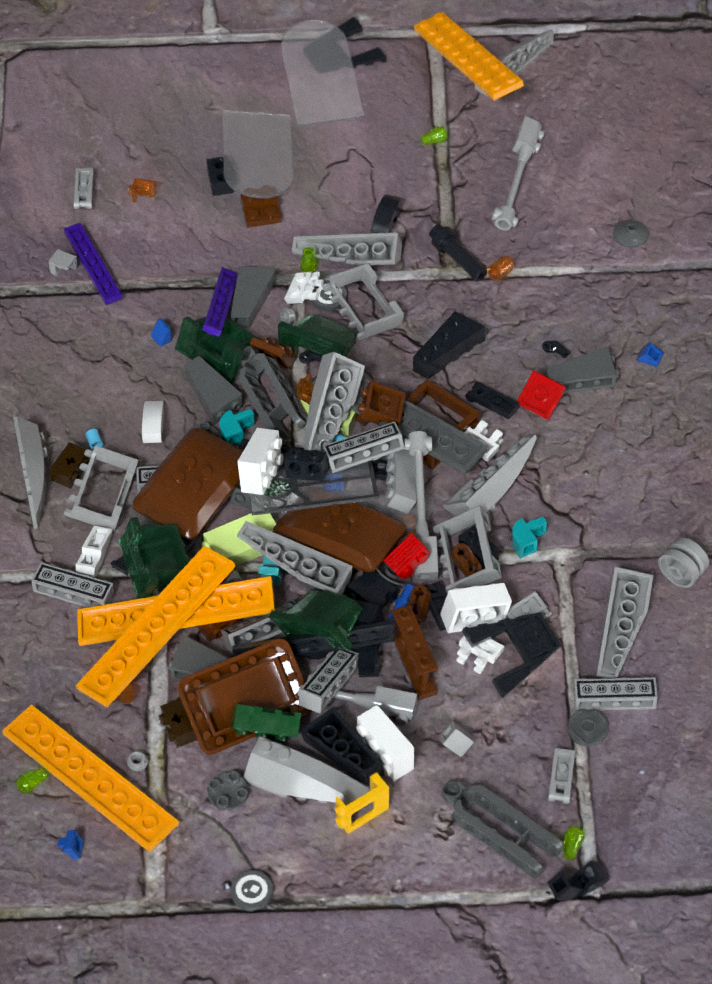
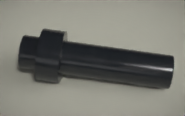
(445, 240)

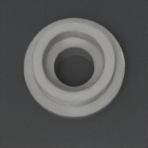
(287, 315)
(134, 757)

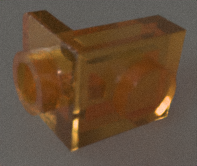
(142, 187)
(305, 389)

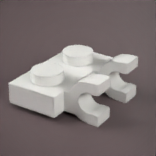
(302, 287)
(492, 443)
(486, 652)

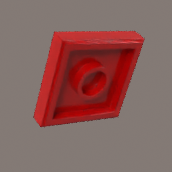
(541, 395)

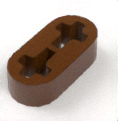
(465, 560)
(420, 603)

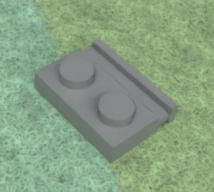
(529, 605)

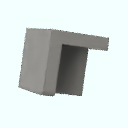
(62, 260)
(456, 739)

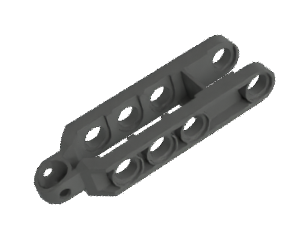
(252, 366)
(461, 800)

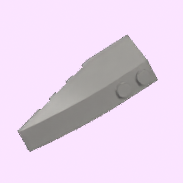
(525, 52)
(353, 248)
(331, 399)
(33, 465)
(492, 481)
(299, 560)
(623, 616)
(298, 775)

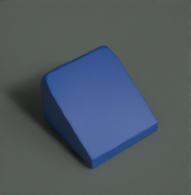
(161, 333)
(650, 355)

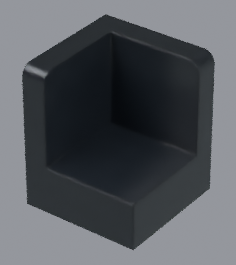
(368, 661)

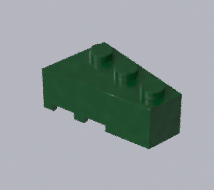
(264, 722)

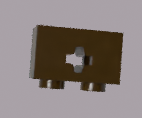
(67, 465)
(177, 723)

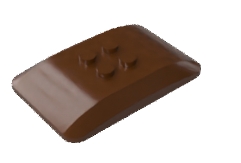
(191, 483)
(344, 532)
(256, 678)

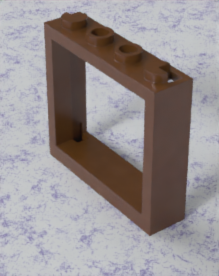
(470, 415)

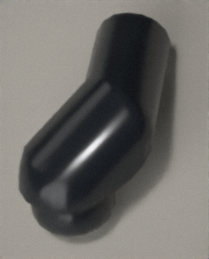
(555, 347)
(309, 356)

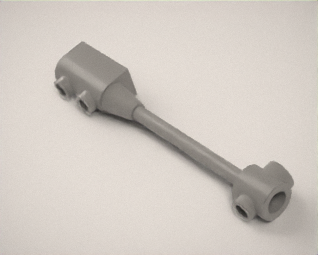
(525, 145)
(418, 445)
(390, 701)

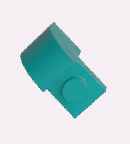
(233, 425)
(525, 534)
(271, 569)

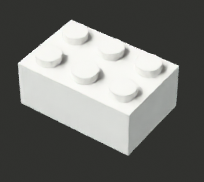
(260, 461)
(475, 606)
(386, 742)

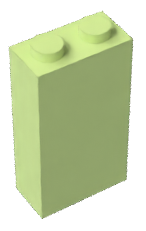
(225, 539)

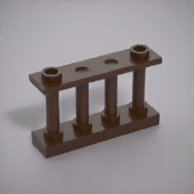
(414, 652)

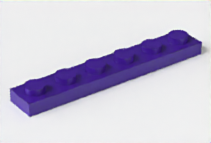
(93, 263)
(220, 302)

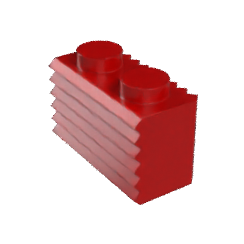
(407, 556)

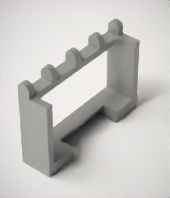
(368, 276)
(93, 517)
(456, 524)

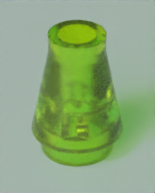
(434, 136)
(308, 261)
(29, 781)
(572, 842)

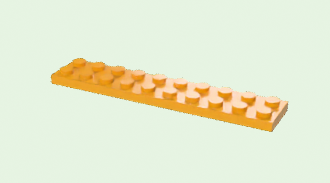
(468, 55)
(224, 604)
(155, 626)
(90, 778)

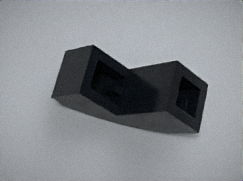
(386, 211)
(571, 885)

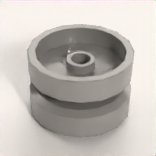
(683, 562)

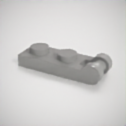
(83, 188)
(561, 775)

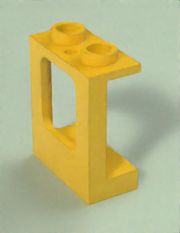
(378, 795)

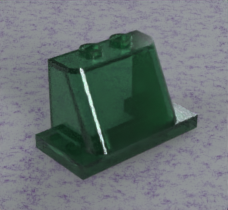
(317, 335)
(220, 352)
(152, 555)
(320, 615)

